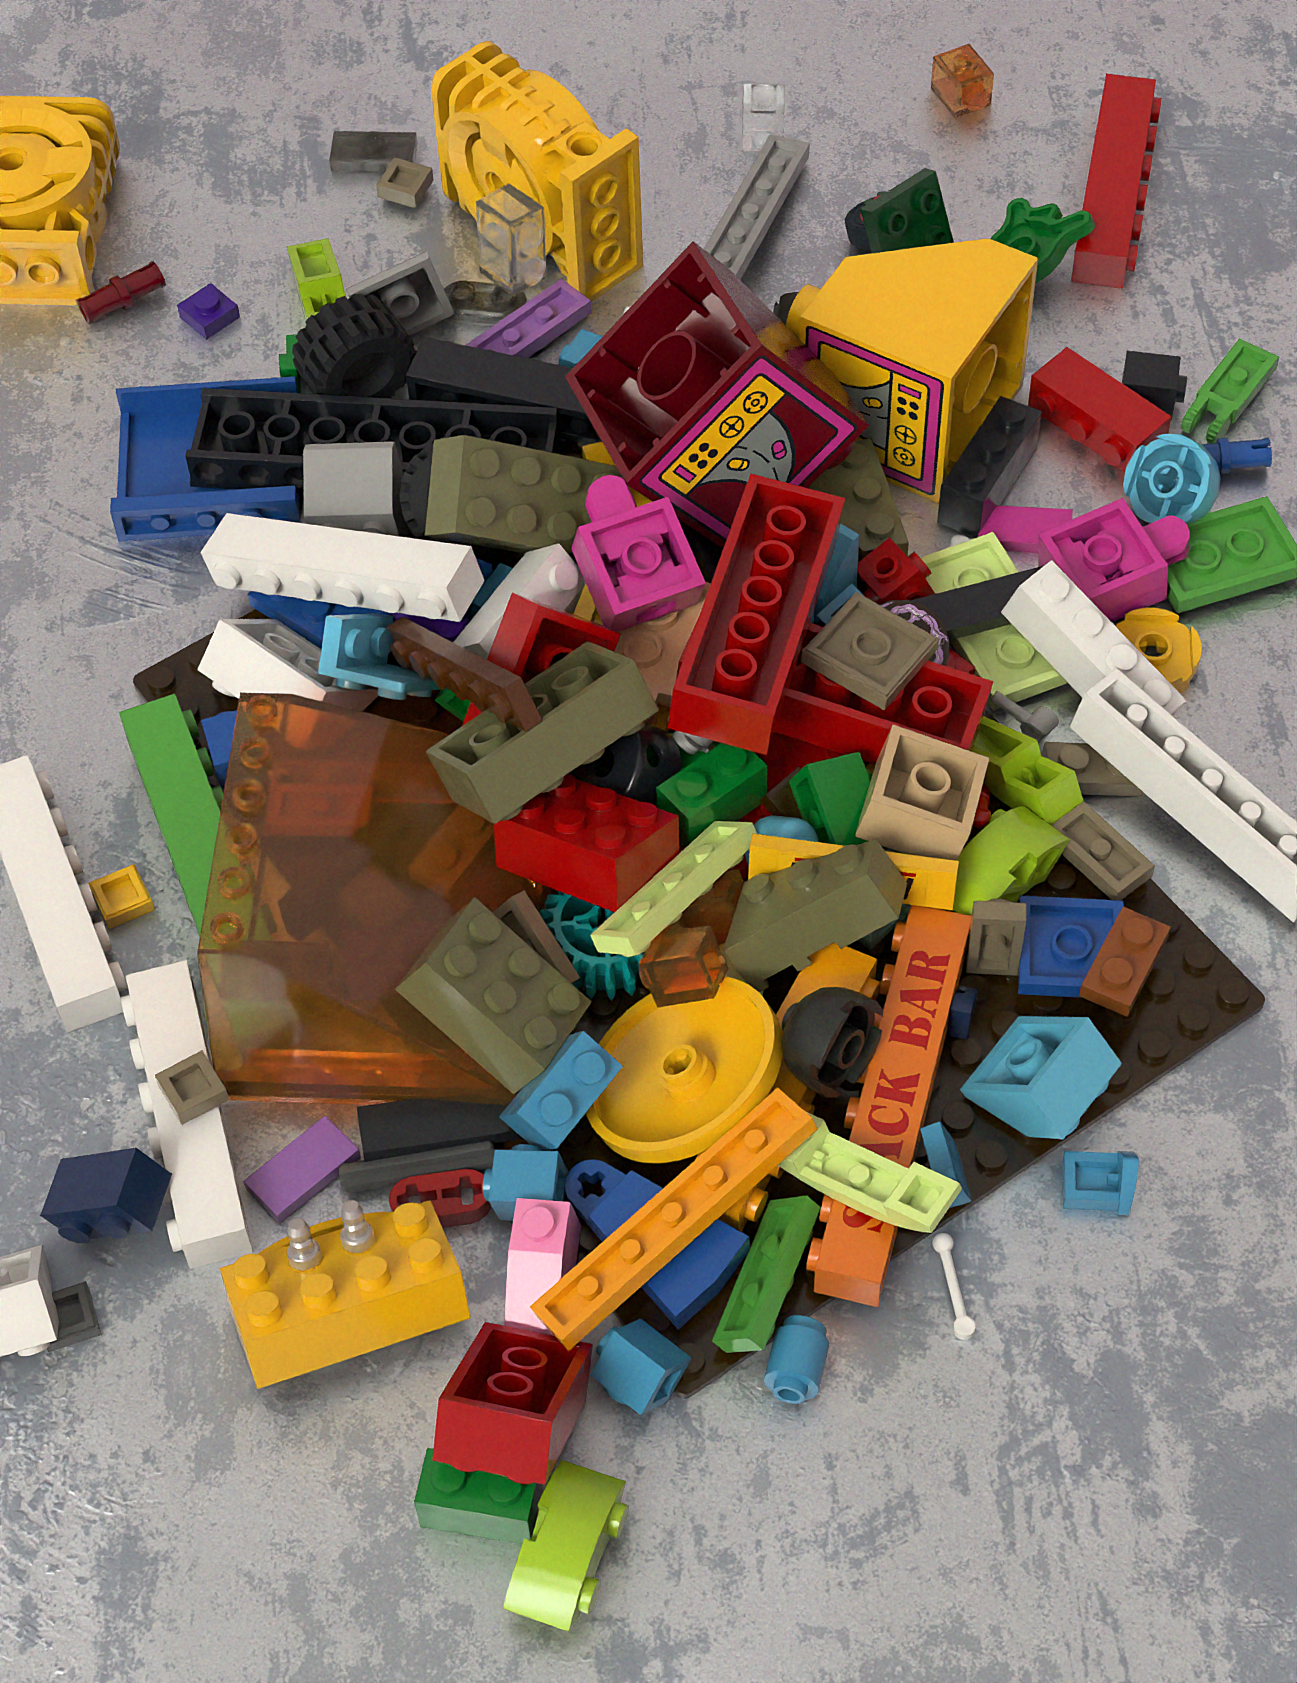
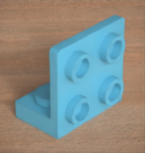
(357, 655)

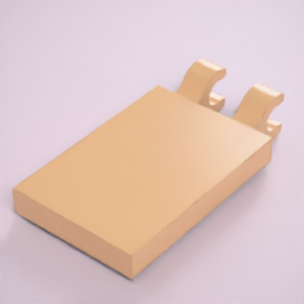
(658, 647)

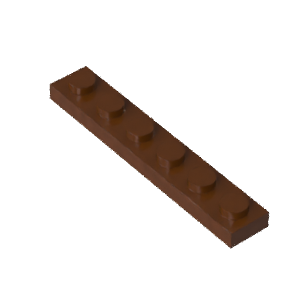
(463, 673)

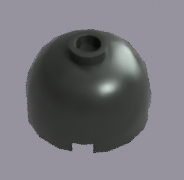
(830, 1038)

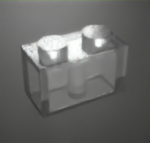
(511, 239)

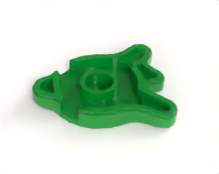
(1042, 232)

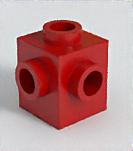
(893, 575)

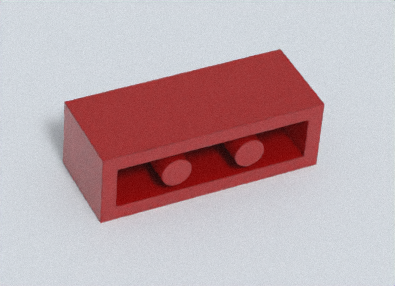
(1095, 408)

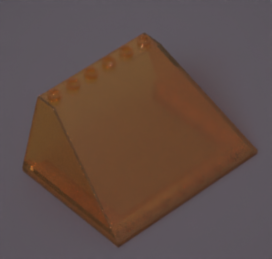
(321, 899)

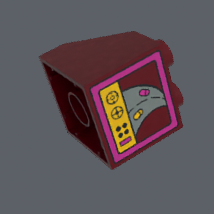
(710, 389)

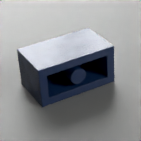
(106, 1195)

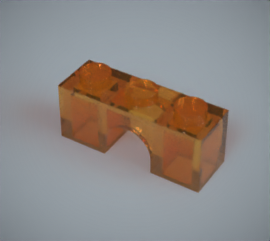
(686, 956)

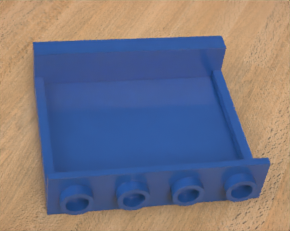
(154, 474)

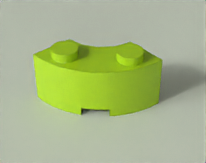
(1007, 858)
(559, 1561)

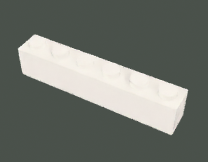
(343, 566)
(1193, 786)
(53, 902)
(198, 1154)

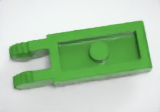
(1230, 388)

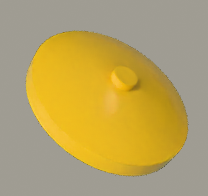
(686, 1073)

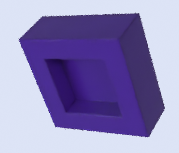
(208, 311)

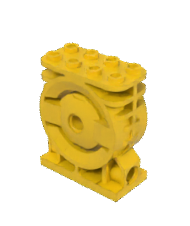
(531, 132)
(53, 195)

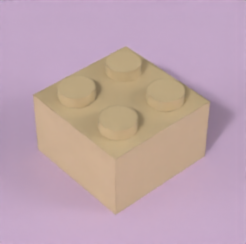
(922, 795)

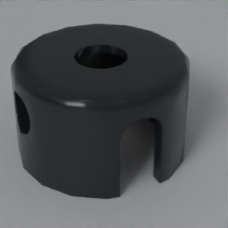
(626, 765)

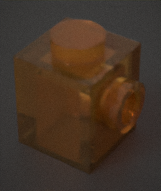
(962, 80)

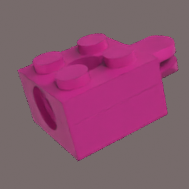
(1116, 544)
(634, 557)

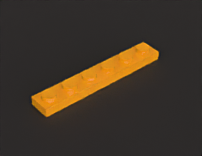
(673, 1218)

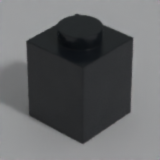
(1155, 378)

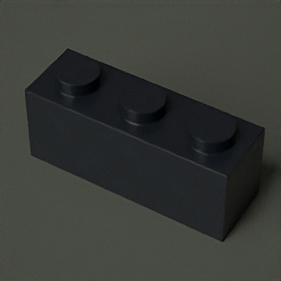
(989, 466)

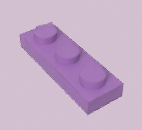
(536, 322)

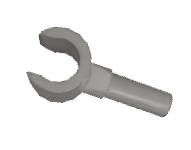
(1034, 725)

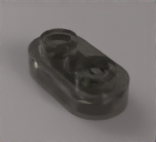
(481, 303)

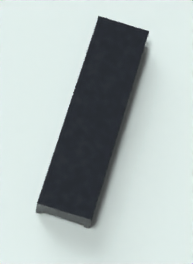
(261, 435)

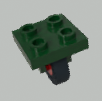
(902, 217)

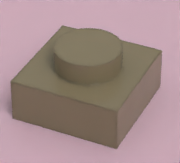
(404, 182)
(191, 1087)

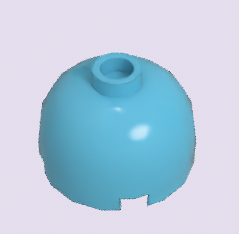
(1172, 479)

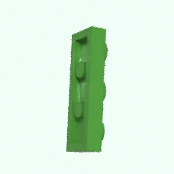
(766, 1275)

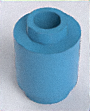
(797, 1359)

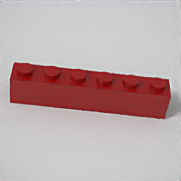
(1114, 180)

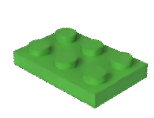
(1232, 555)

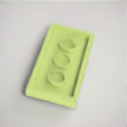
(1001, 652)

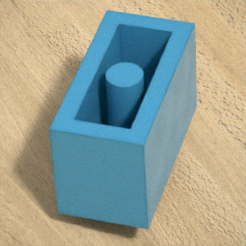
(562, 1093)

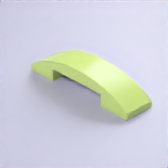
(871, 1183)

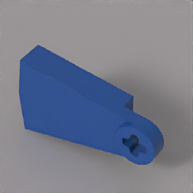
(687, 1279)

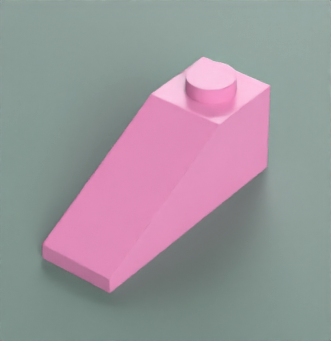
(539, 1255)

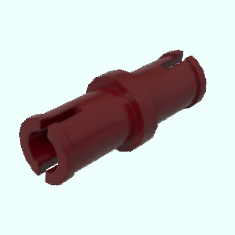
(121, 292)

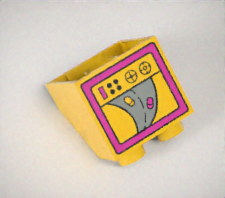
(923, 346)

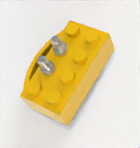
(343, 1289)

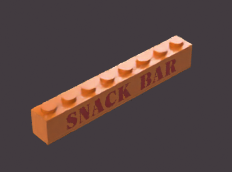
(895, 1094)

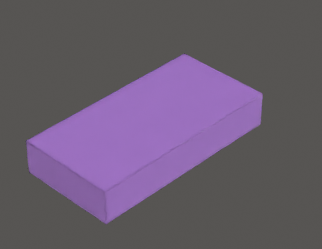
(301, 1169)

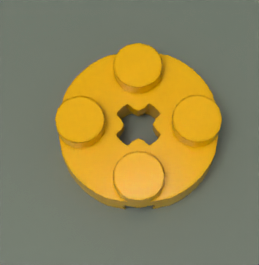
(1174, 640)

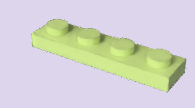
(674, 889)

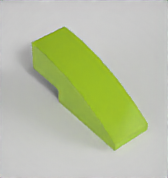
(315, 275)
(1022, 775)

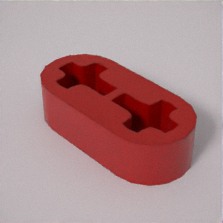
(445, 1195)

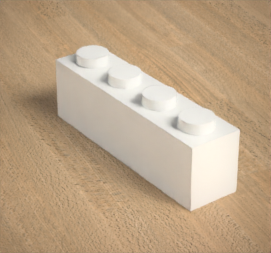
(1080, 637)

